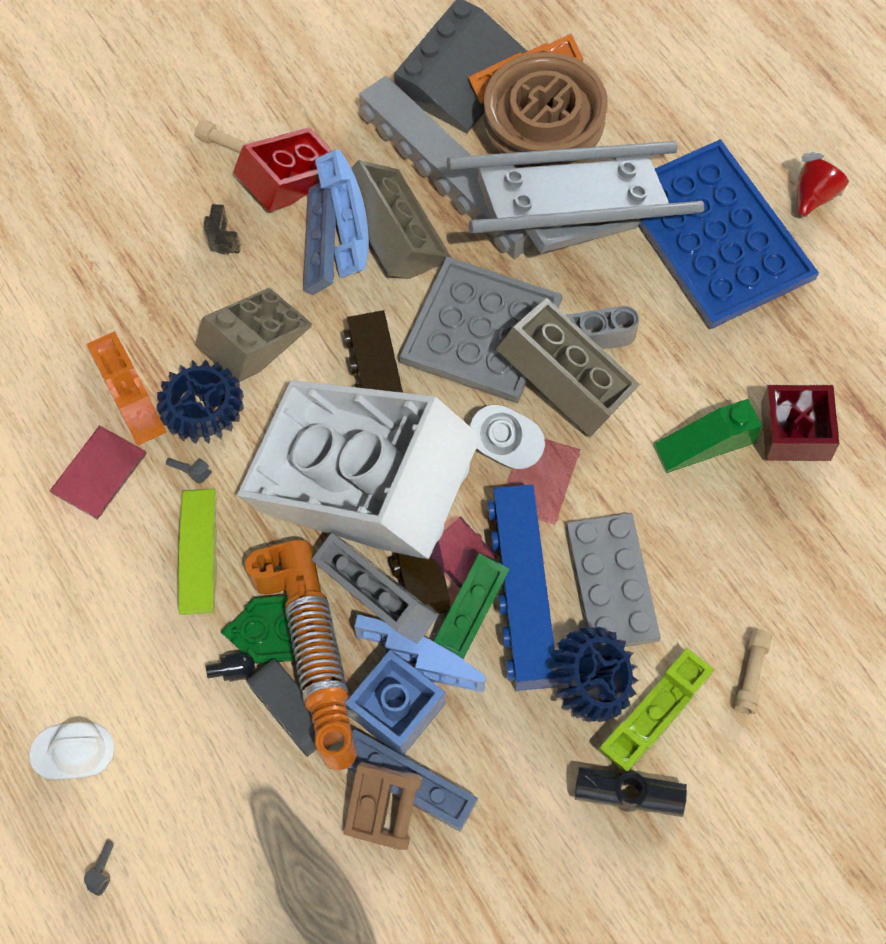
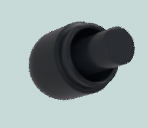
(232, 667)

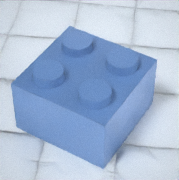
(395, 703)

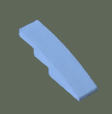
(430, 658)

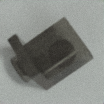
(216, 232)

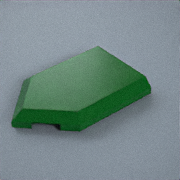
(263, 630)

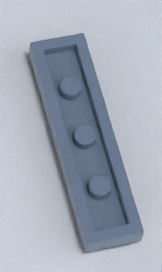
(319, 240)
(436, 795)

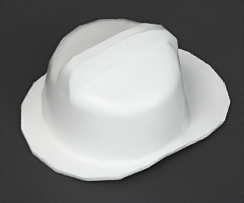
(508, 436)
(71, 751)

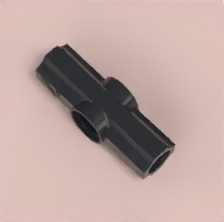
(654, 797)

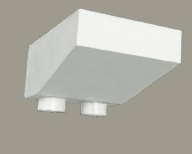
(362, 465)

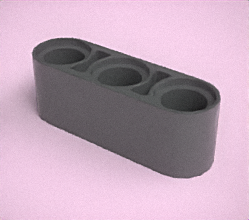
(285, 704)

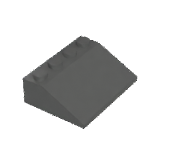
(453, 50)

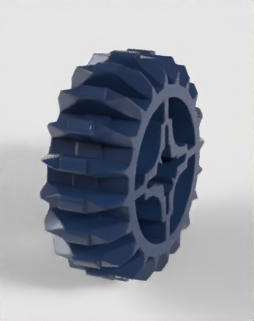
(210, 386)
(595, 666)

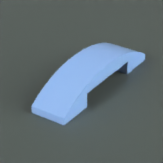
(349, 210)

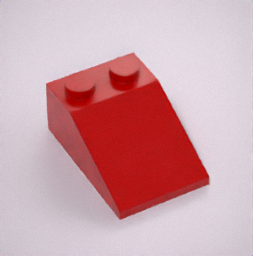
(281, 167)

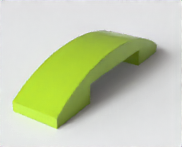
(657, 711)

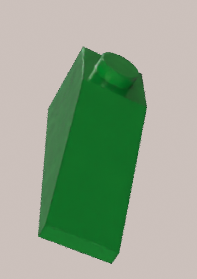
(710, 436)

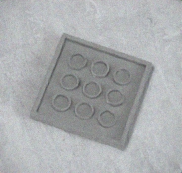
(466, 322)

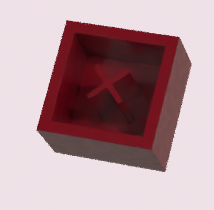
(799, 423)

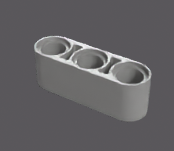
(607, 324)

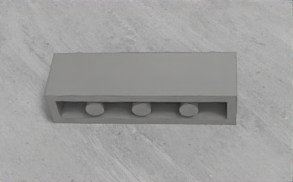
(374, 588)

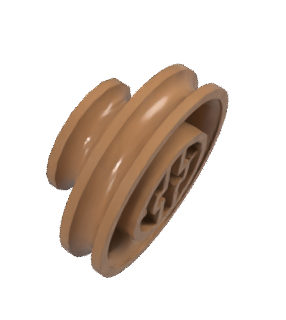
(544, 105)

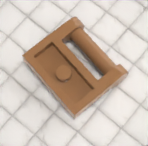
(371, 801)

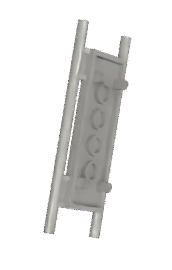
(571, 191)

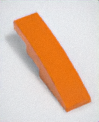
(564, 45)
(126, 388)

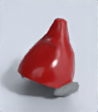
(818, 183)

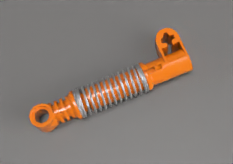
(308, 612)

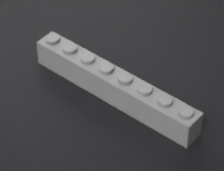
(428, 148)

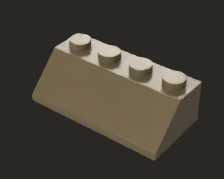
(397, 222)
(567, 366)

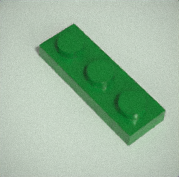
(471, 605)

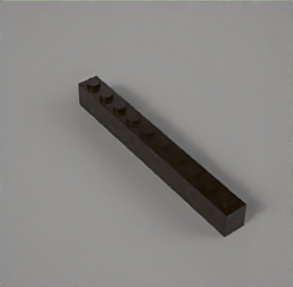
(378, 370)

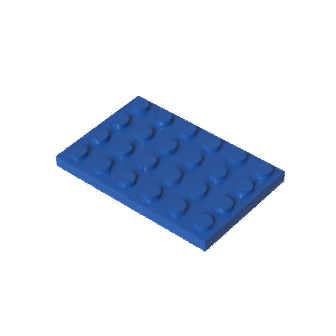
(735, 249)

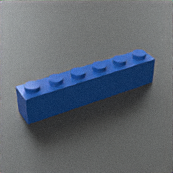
(524, 588)

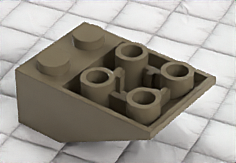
(250, 333)

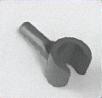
(197, 472)
(94, 878)

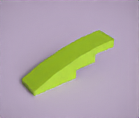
(197, 552)

